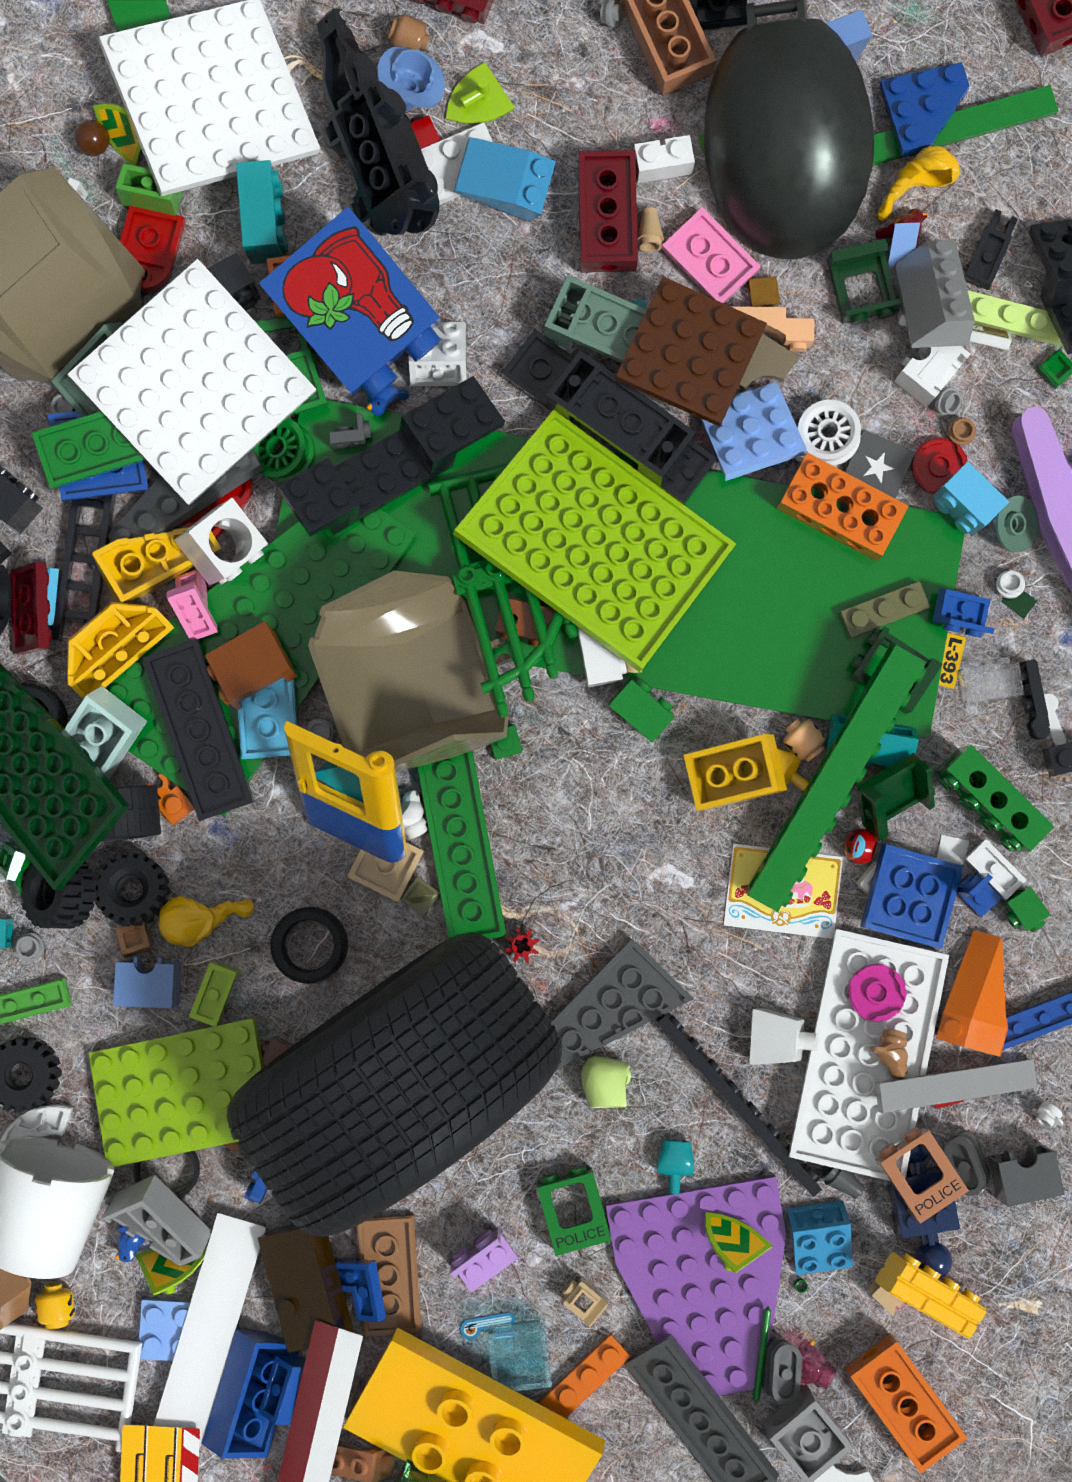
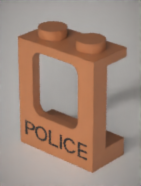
(935, 1197)

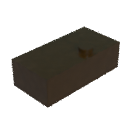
(303, 1283)

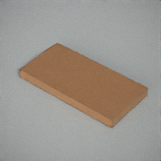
(393, 1246)

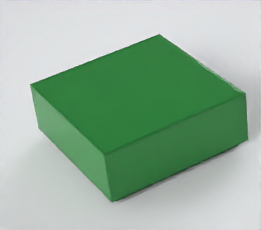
(1056, 368)

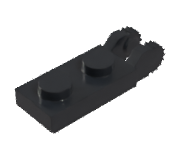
(989, 252)
(1034, 700)

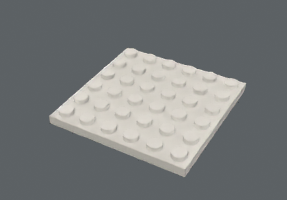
(208, 95)
(192, 382)

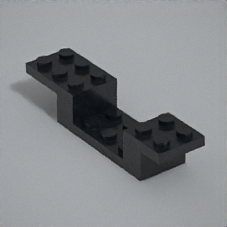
(614, 411)
(395, 465)

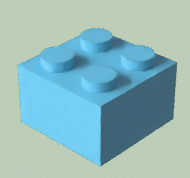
(969, 500)

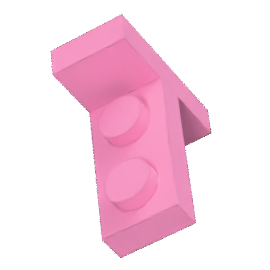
(191, 605)

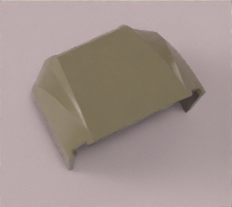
(57, 275)
(406, 670)

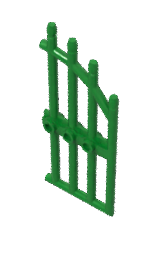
(483, 575)

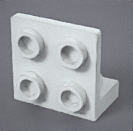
(445, 362)

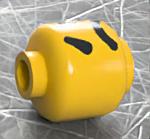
(55, 1306)

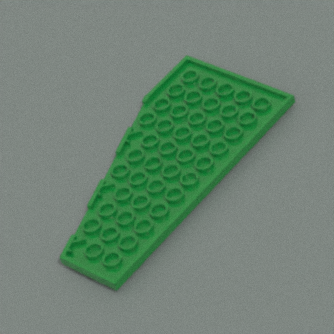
(285, 591)

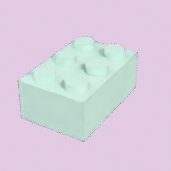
(105, 729)

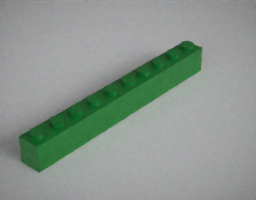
(835, 777)

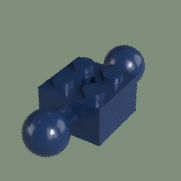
(920, 1178)

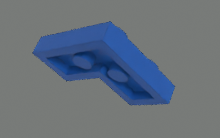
(363, 1281)

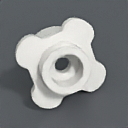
(1048, 1115)

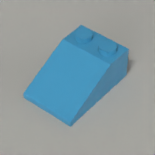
(505, 177)

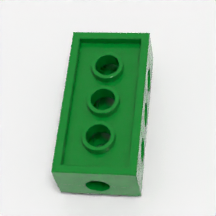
(1028, 823)

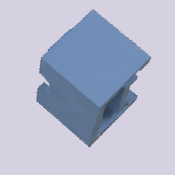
(143, 988)

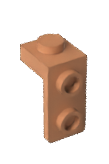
(363, 1464)

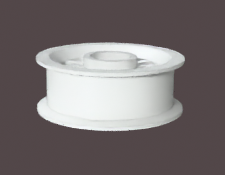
(848, 416)

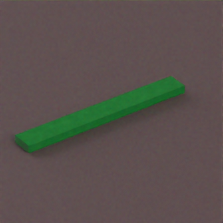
(978, 121)

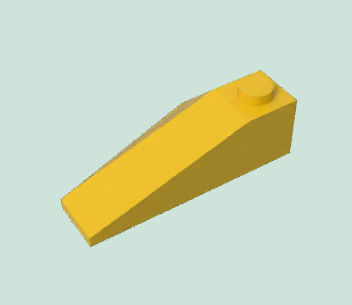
(143, 563)

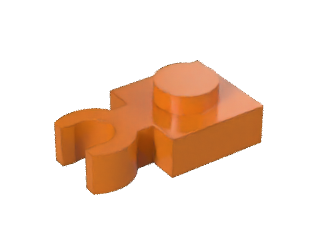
(173, 803)

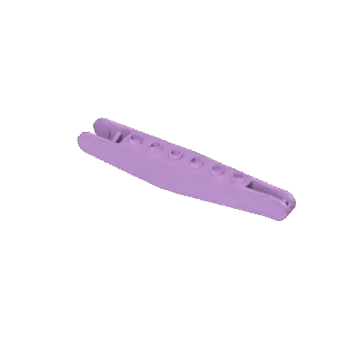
(1048, 483)

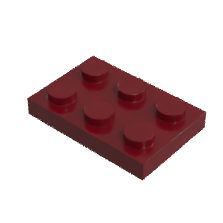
(30, 608)

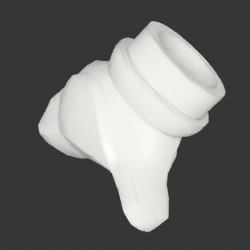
(412, 815)

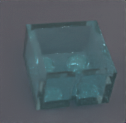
(520, 1354)

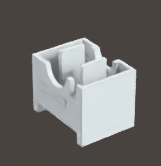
(928, 376)

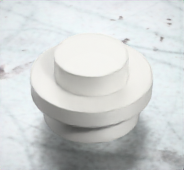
(1010, 584)

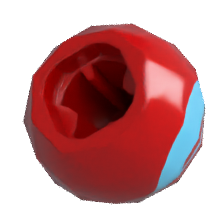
(860, 846)

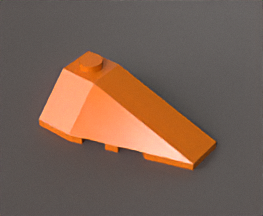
(976, 1003)

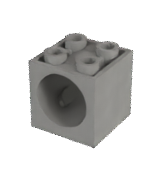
(807, 1435)

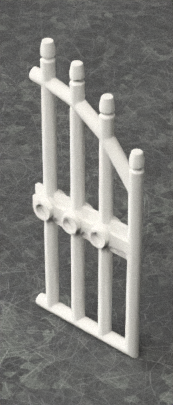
(25, 1375)

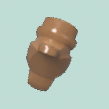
(893, 1052)

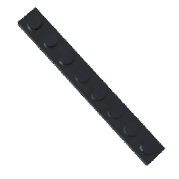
(731, 1093)

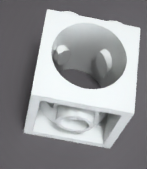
(247, 539)

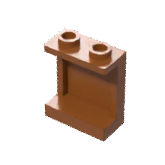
(249, 664)

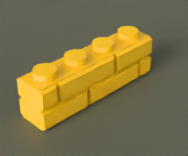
(930, 1294)

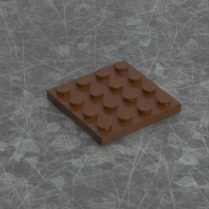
(691, 351)

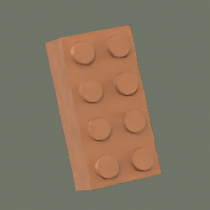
(670, 41)

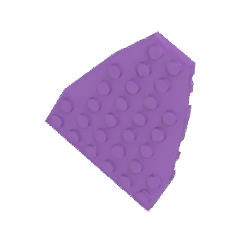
(683, 1282)

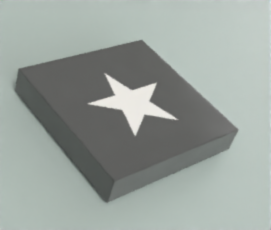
(880, 463)

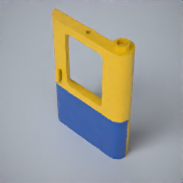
(370, 825)

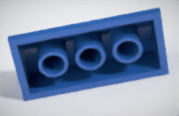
(234, 1423)

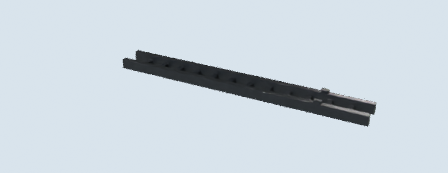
(70, 557)

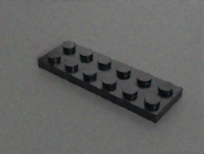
(198, 730)

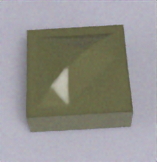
(420, 896)

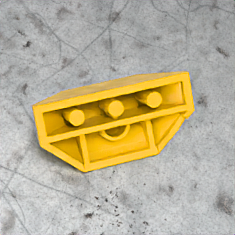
(112, 644)

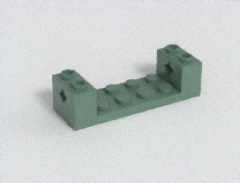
(593, 319)

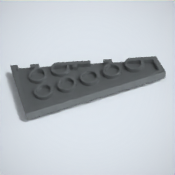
(163, 509)
(616, 1002)

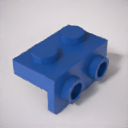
(962, 611)

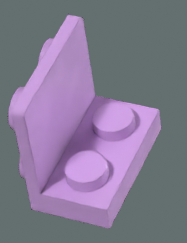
(482, 1260)

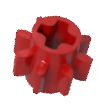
(525, 953)

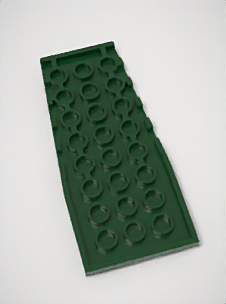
(50, 788)

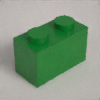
(641, 708)

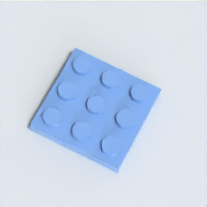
(755, 433)

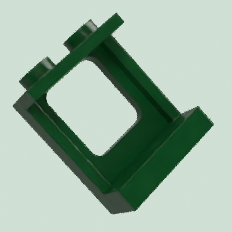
(858, 261)
(883, 638)

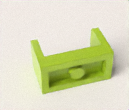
(214, 993)

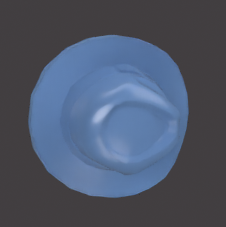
(412, 76)

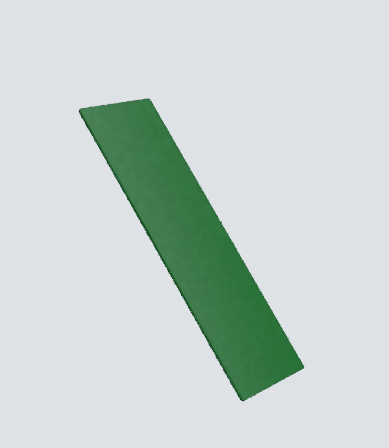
(764, 621)

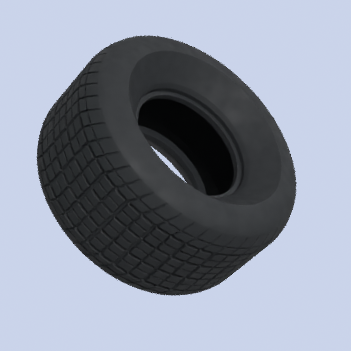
(395, 1086)

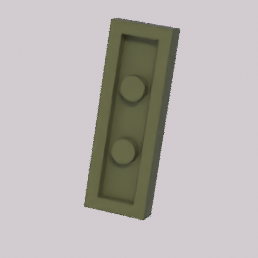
(884, 609)

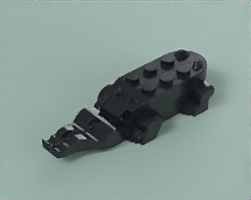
(375, 137)

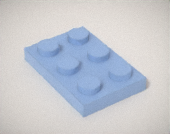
(161, 1327)

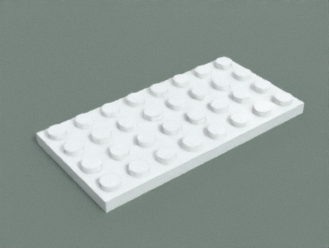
(838, 1099)

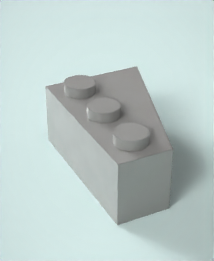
(160, 1218)

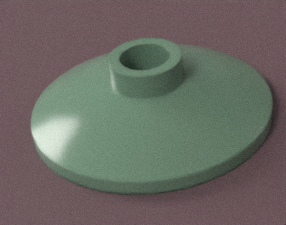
(1017, 524)

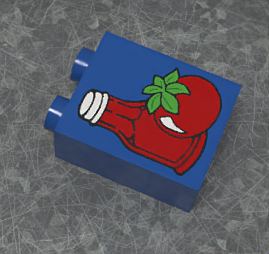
(353, 304)

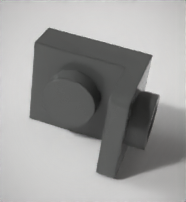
(348, 438)

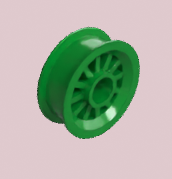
(286, 464)

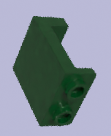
(894, 792)

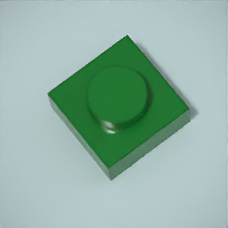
(507, 746)

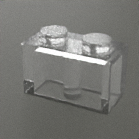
(989, 682)

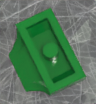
(12, 864)

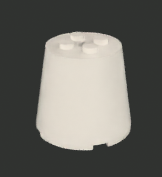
(48, 1204)

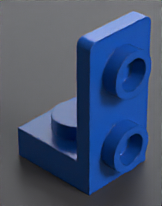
(978, 893)

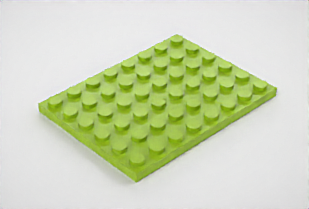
(595, 540)

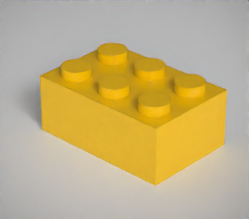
(735, 772)

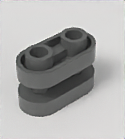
(968, 1161)
(782, 1371)

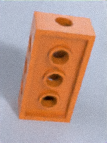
(855, 494)
(921, 1446)

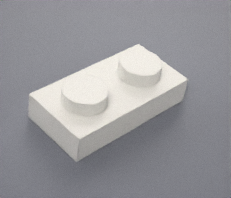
(988, 859)

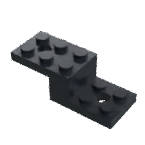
(1056, 293)

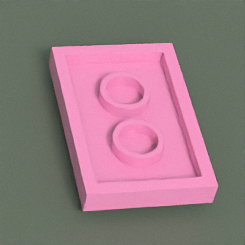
(710, 256)

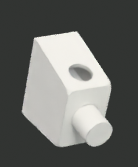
(779, 1038)

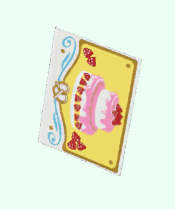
(808, 913)

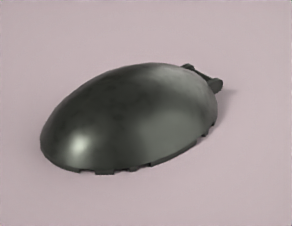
(788, 134)

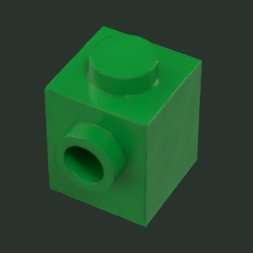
(1025, 910)

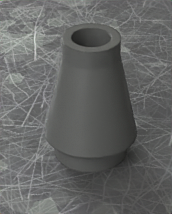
(842, 1180)

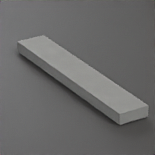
(955, 1085)

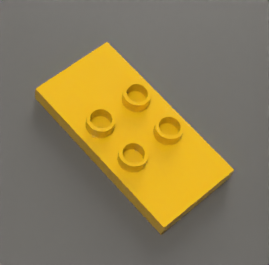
(464, 1422)

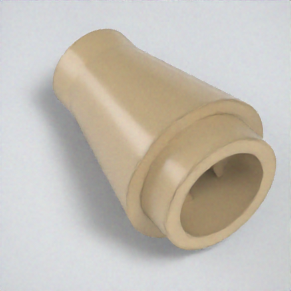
(650, 232)

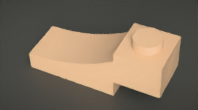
(792, 332)

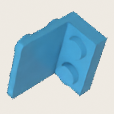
(820, 1237)

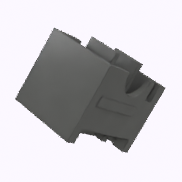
(1029, 1180)

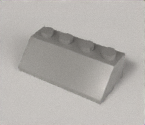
(935, 296)

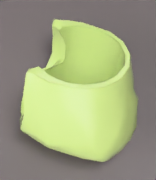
(605, 1082)

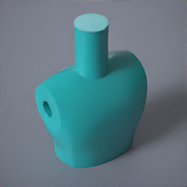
(675, 1161)

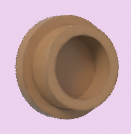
(961, 431)

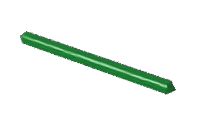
(761, 1355)

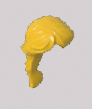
(930, 168)
(189, 921)

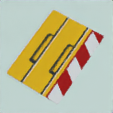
(159, 1454)

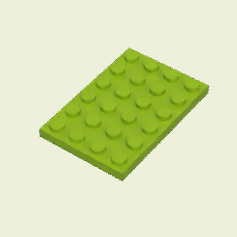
(172, 1090)

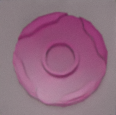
(876, 992)

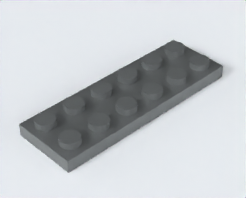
(699, 1414)

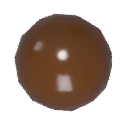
(91, 138)

